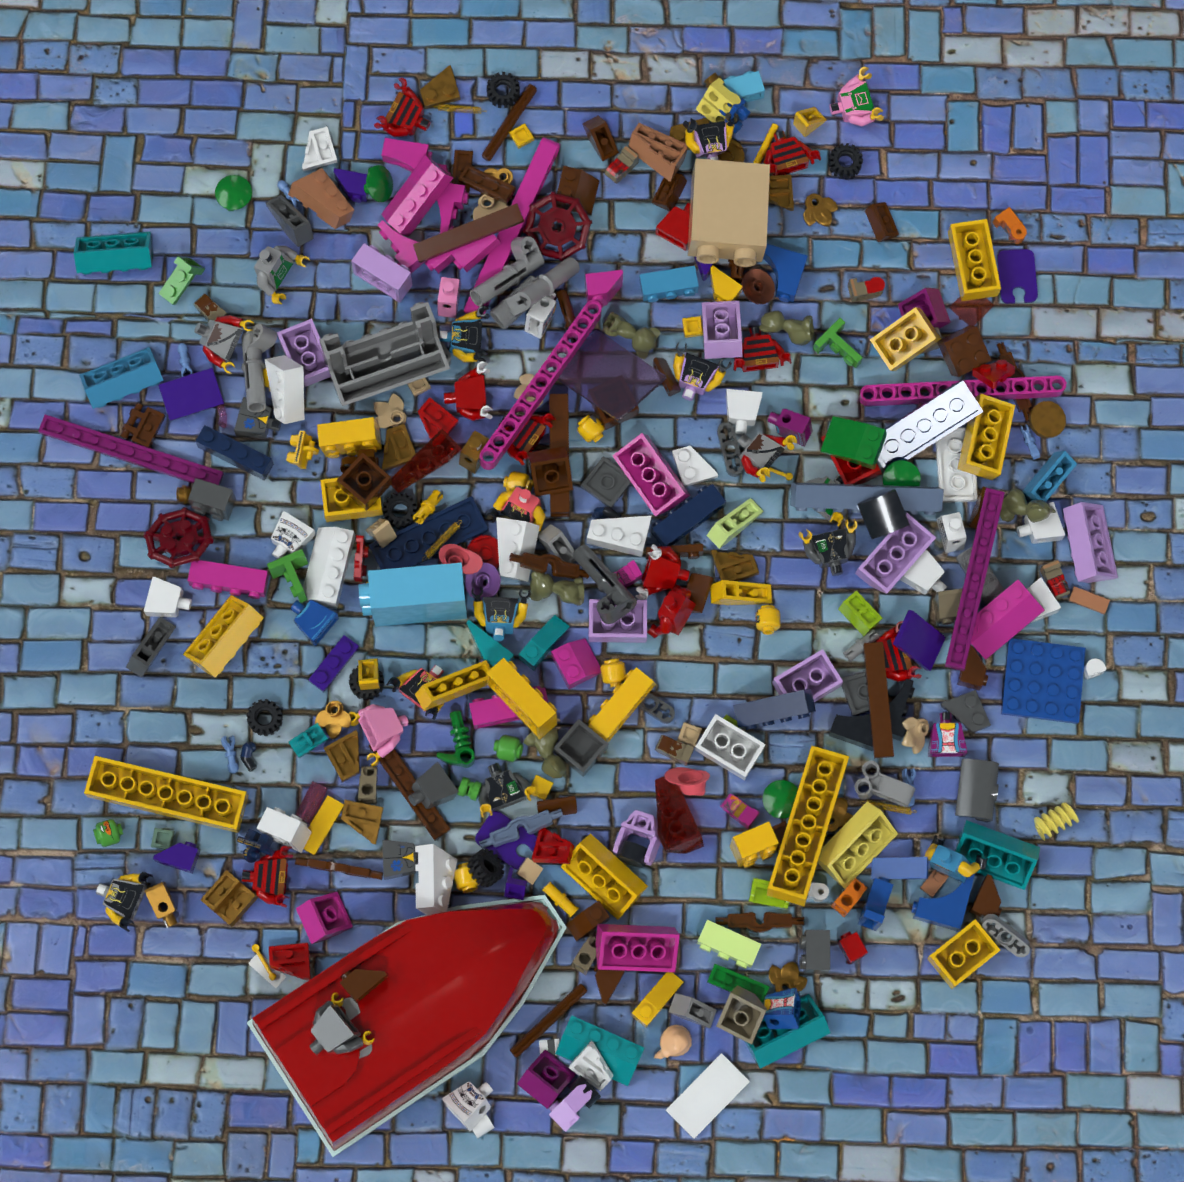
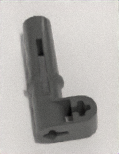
(608, 583)

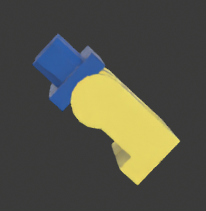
(719, 102)

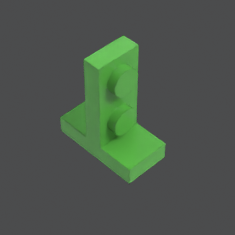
(180, 279)
(838, 345)
(287, 566)

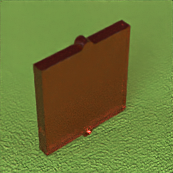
(972, 310)

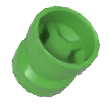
(474, 789)

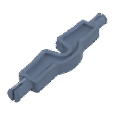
(531, 824)

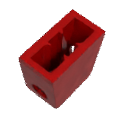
(675, 227)

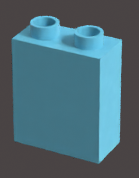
(414, 594)

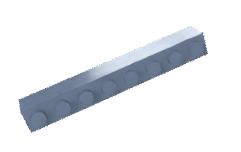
(847, 496)

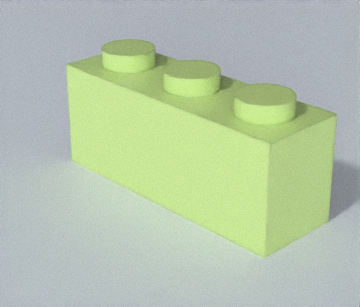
(728, 944)

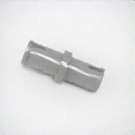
(857, 648)

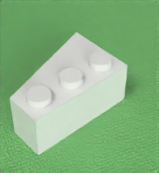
(286, 388)
(620, 534)
(515, 538)
(436, 878)

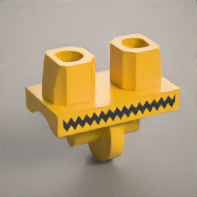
(304, 450)

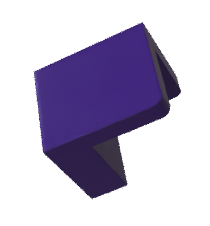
(515, 887)

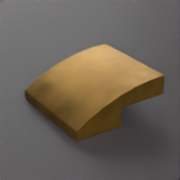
(229, 898)

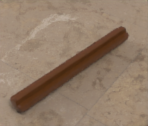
(509, 122)
(548, 1020)

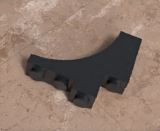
(858, 729)

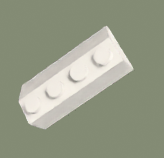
(328, 565)

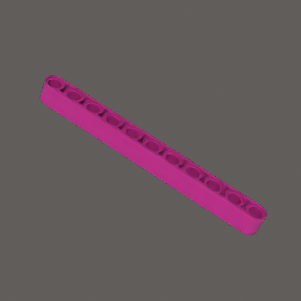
(526, 195)
(934, 387)
(537, 392)

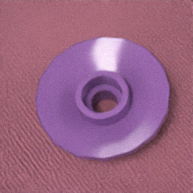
(476, 580)

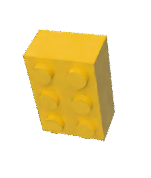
(905, 339)
(348, 436)
(340, 506)
(753, 845)
(963, 954)

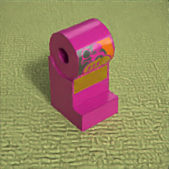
(739, 810)

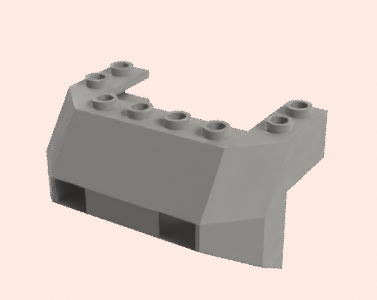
(385, 358)

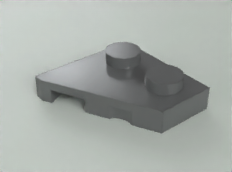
(968, 711)

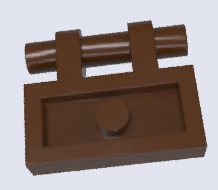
(147, 428)

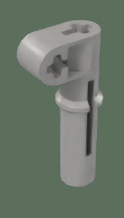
(511, 274)
(542, 286)
(253, 346)

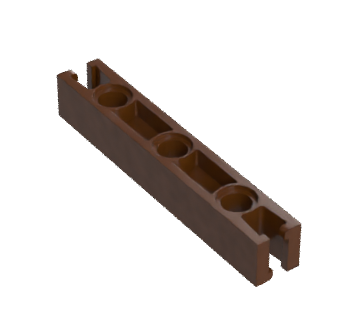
(559, 437)

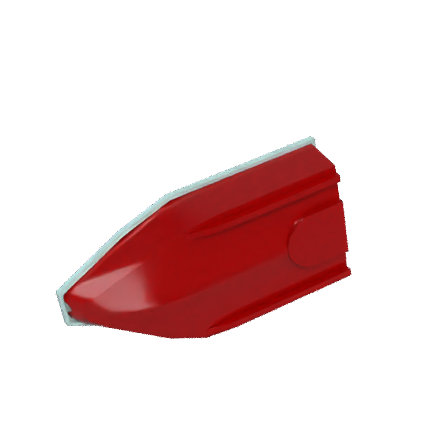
(441, 1009)

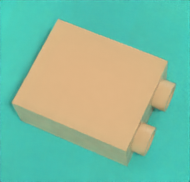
(728, 211)

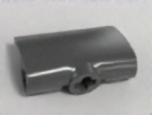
(977, 789)

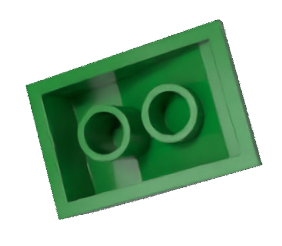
(854, 441)

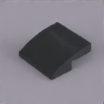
(883, 514)

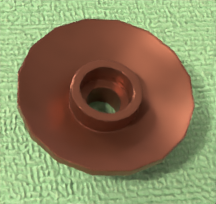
(762, 282)

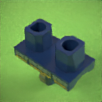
(253, 848)

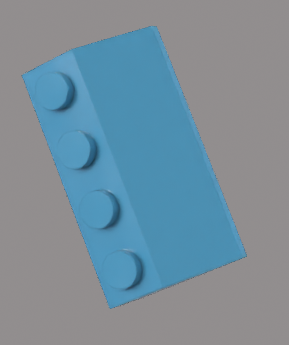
(121, 378)

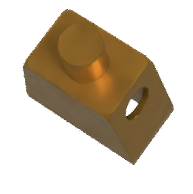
(472, 451)
(157, 895)

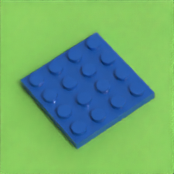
(1043, 681)

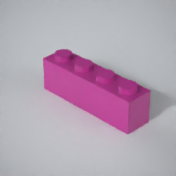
(228, 578)
(494, 711)

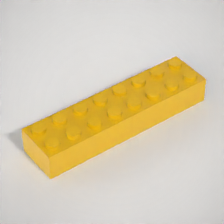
(166, 794)
(807, 826)

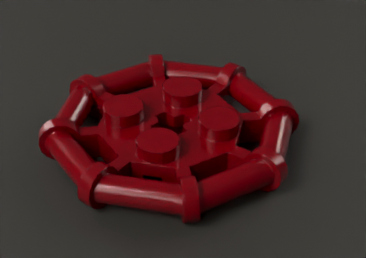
(568, 226)
(178, 528)

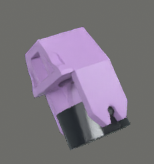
(643, 826)
(565, 1112)

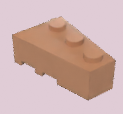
(658, 150)
(323, 197)

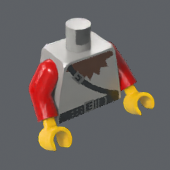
(221, 338)
(763, 452)

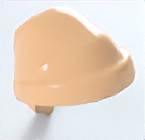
(674, 1042)

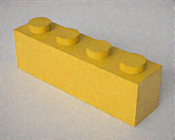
(453, 685)
(621, 704)

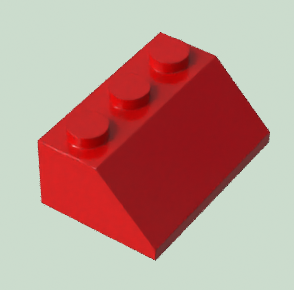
(854, 473)

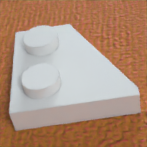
(319, 150)
(692, 467)
(592, 1067)

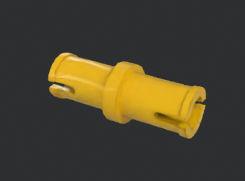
(427, 507)
(560, 899)

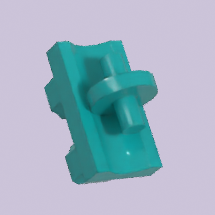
(308, 740)

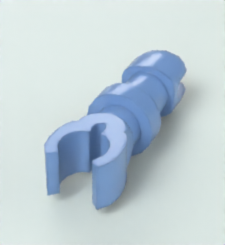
(284, 187)
(184, 361)
(1030, 442)
(230, 754)
(909, 780)

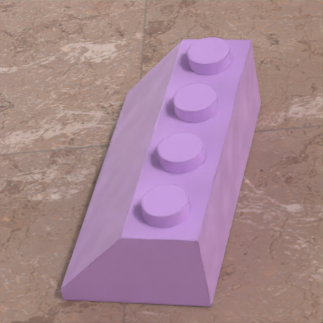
(1090, 542)
(895, 556)

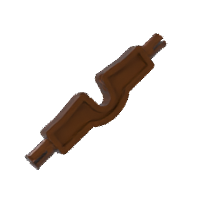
(1022, 405)
(540, 564)
(338, 867)
(770, 921)

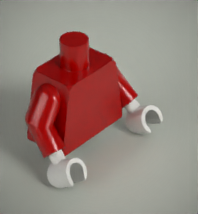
(470, 394)
(661, 571)

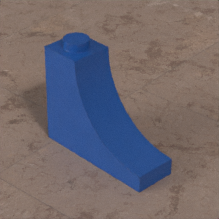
(788, 270)
(876, 902)
(946, 910)

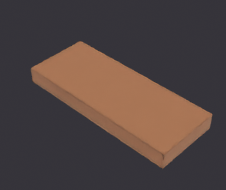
(1089, 600)
(933, 883)

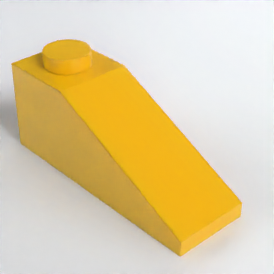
(740, 593)
(657, 998)

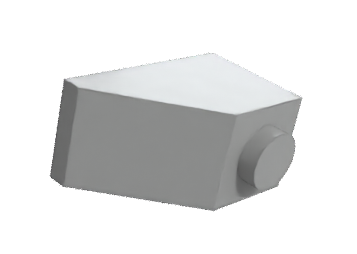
(556, 543)
(692, 1010)

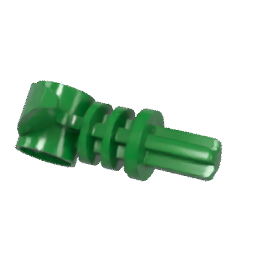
(462, 745)

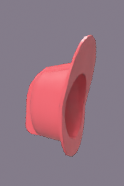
(456, 554)
(689, 780)

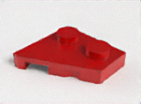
(994, 372)
(436, 418)
(361, 553)
(552, 848)
(291, 959)

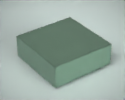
(162, 838)

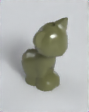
(799, 331)
(642, 339)
(1016, 504)
(569, 591)
(553, 764)

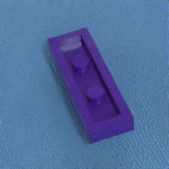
(333, 663)

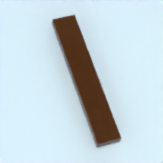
(468, 233)
(878, 700)
(404, 781)

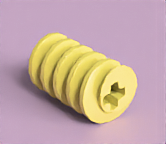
(1054, 820)

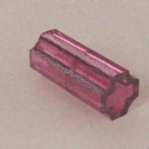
(311, 802)

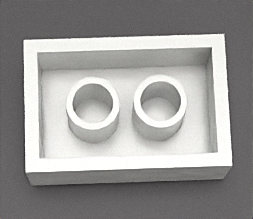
(730, 747)

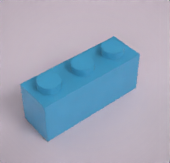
(669, 284)
(1049, 477)

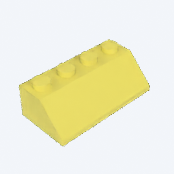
(856, 844)

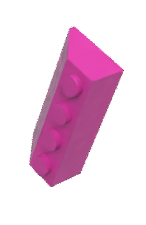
(416, 196)
(651, 475)
(1004, 618)
(636, 948)

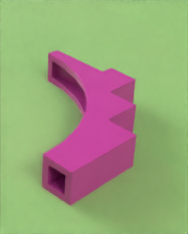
(408, 156)
(463, 257)

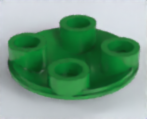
(379, 183)
(233, 192)
(901, 474)
(779, 798)

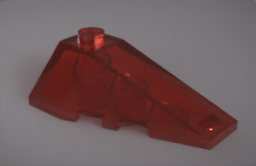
(430, 458)
(675, 822)

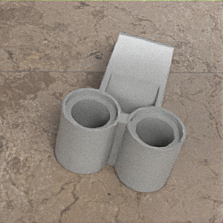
(884, 786)

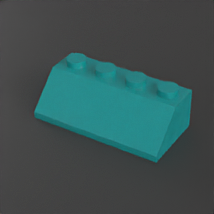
(113, 252)
(1008, 857)
(777, 1043)
(618, 1053)

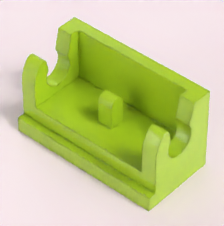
(860, 613)
(759, 895)

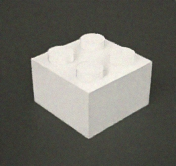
(284, 829)

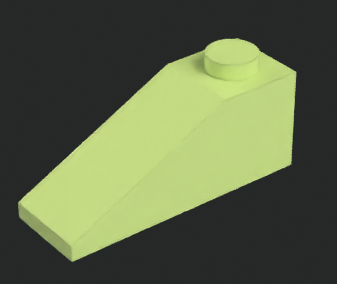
(734, 523)

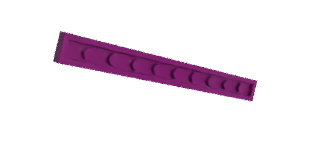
(127, 451)
(974, 579)

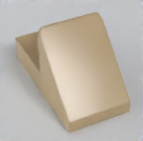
(382, 532)

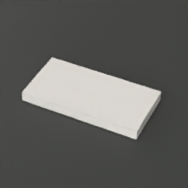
(957, 484)
(707, 1096)

